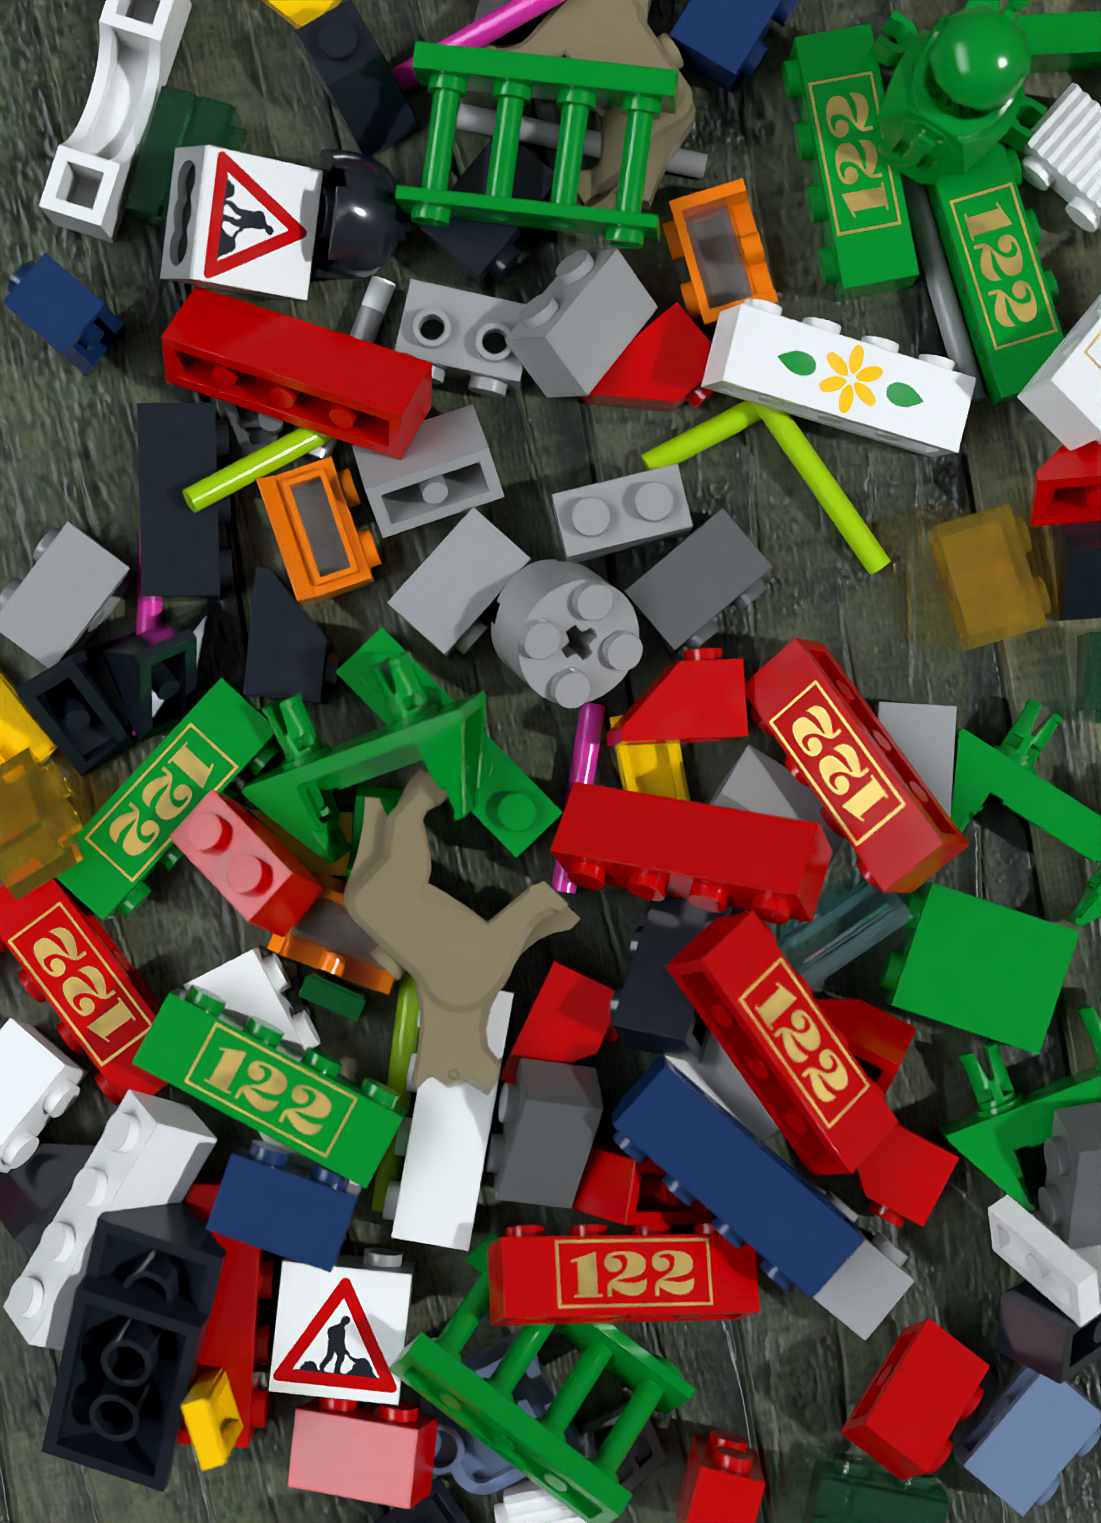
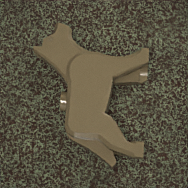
(615, 34)
(441, 942)

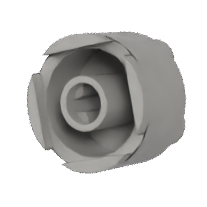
(565, 632)

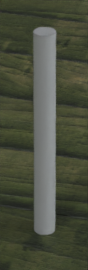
(547, 133)
(940, 283)

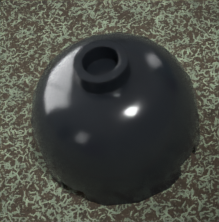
(357, 217)

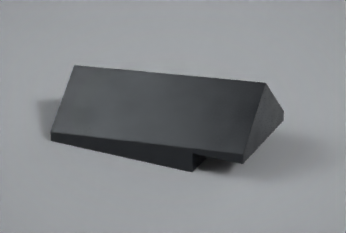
(135, 1342)

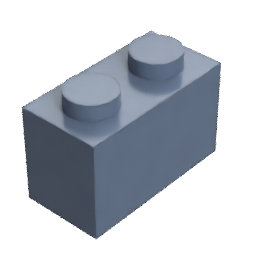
(1029, 1438)

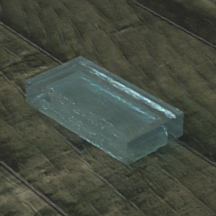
(843, 931)

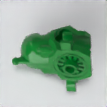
(954, 91)

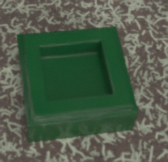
(334, 995)

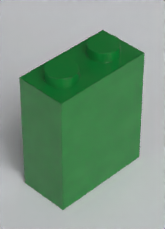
(979, 966)

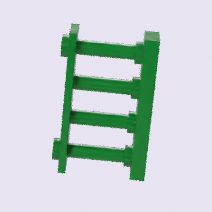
(513, 81)
(538, 1444)

